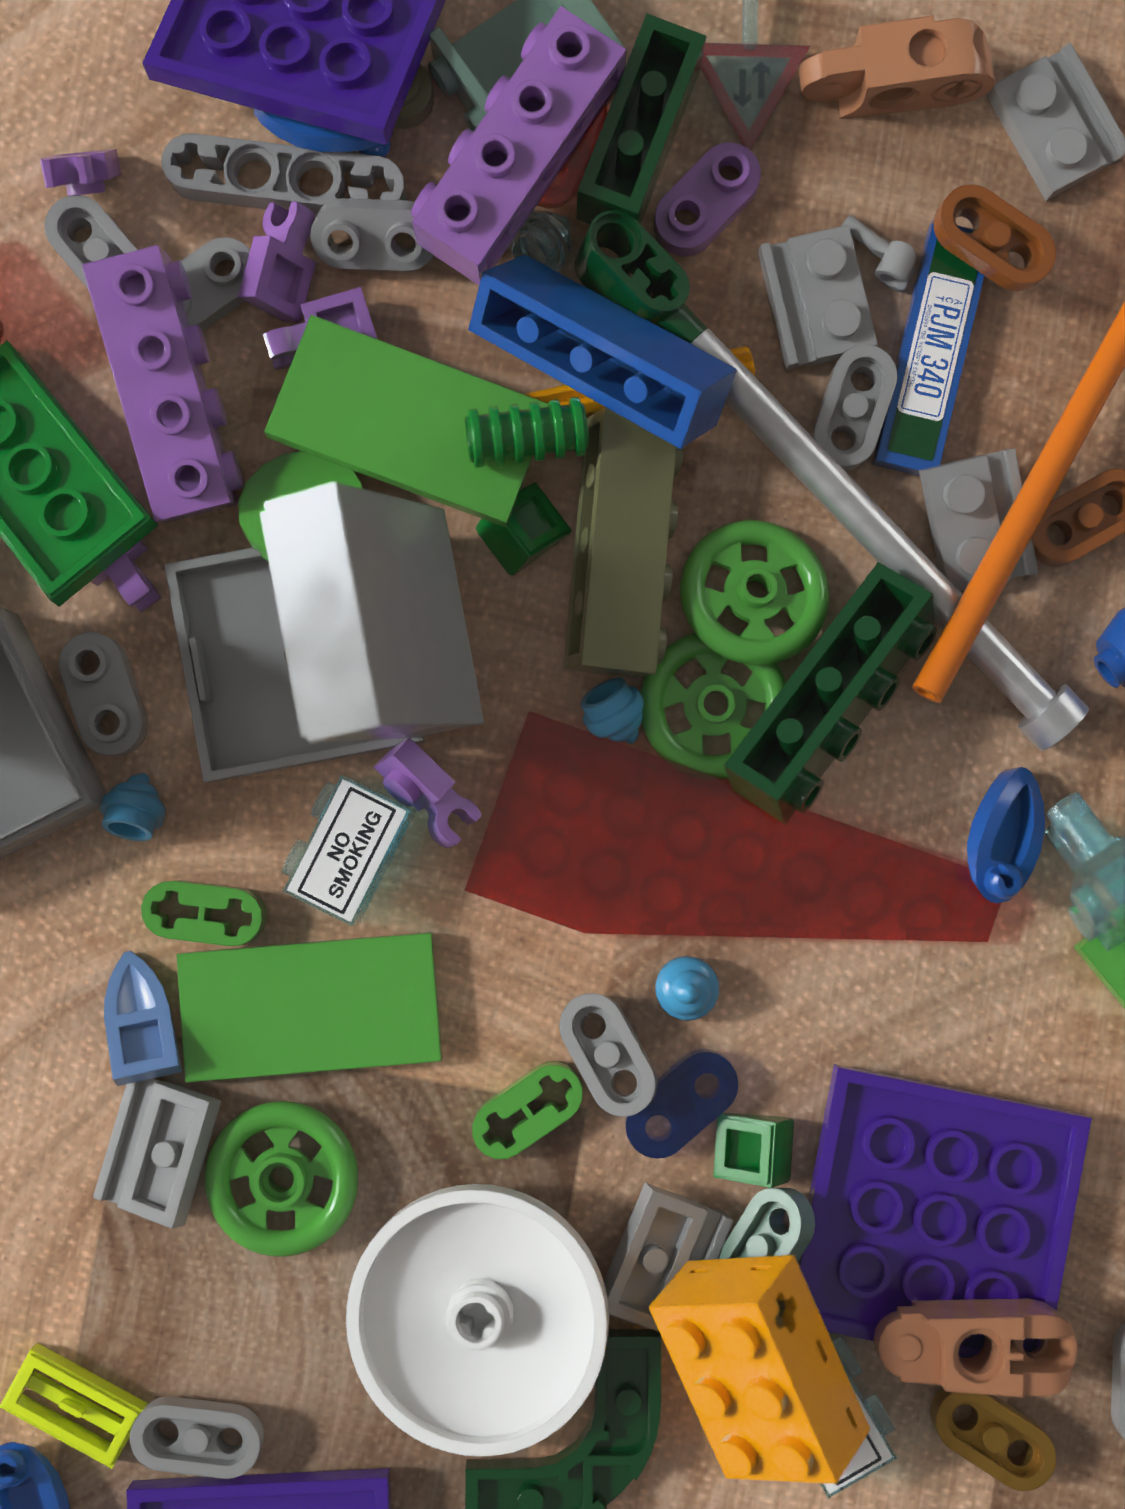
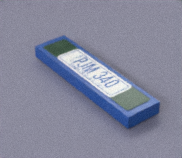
(929, 360)

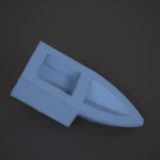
(139, 1024)

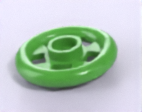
(757, 642)
(664, 690)
(230, 1161)

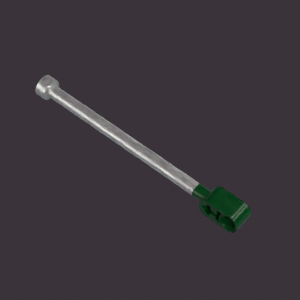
(659, 296)

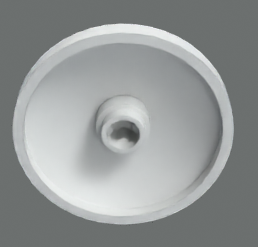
(477, 1320)

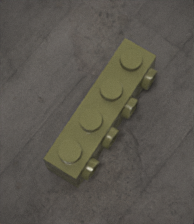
(621, 549)

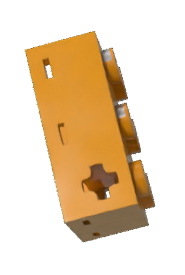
(760, 1381)

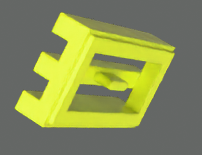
(76, 1405)

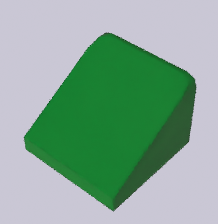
(530, 532)
(754, 1149)

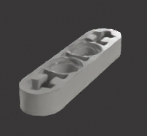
(286, 165)

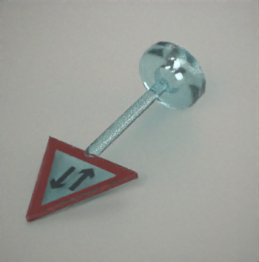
(750, 76)

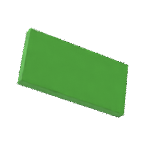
(394, 419)
(309, 1007)

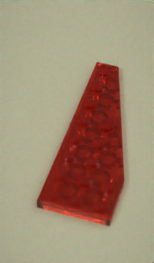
(660, 849)

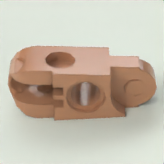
(902, 68)
(924, 1342)

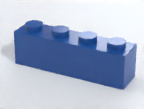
(601, 350)

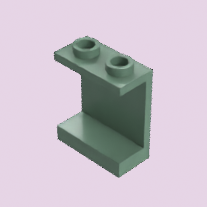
(494, 49)

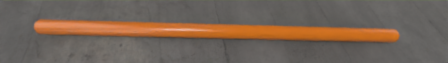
(1024, 515)

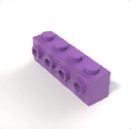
(518, 145)
(162, 383)

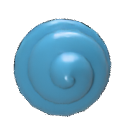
(613, 710)
(133, 809)
(687, 988)

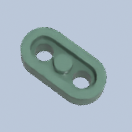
(762, 1229)

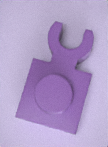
(81, 171)

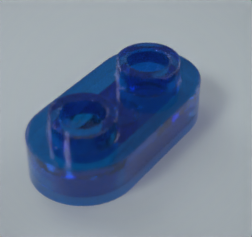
(682, 1105)

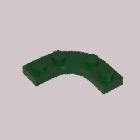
(607, 1452)

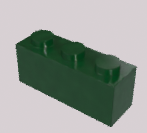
(641, 120)

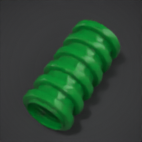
(527, 432)

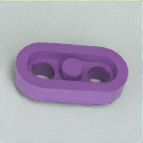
(709, 197)

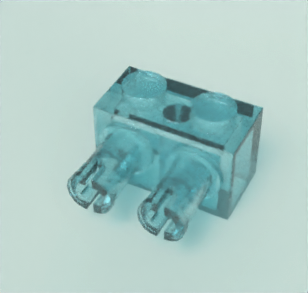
(1097, 870)

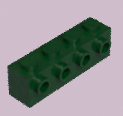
(832, 694)

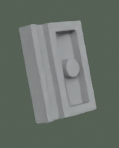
(1058, 122)
(816, 296)
(966, 509)
(157, 1150)
(654, 1247)

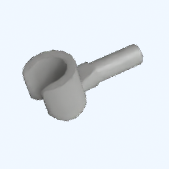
(896, 257)

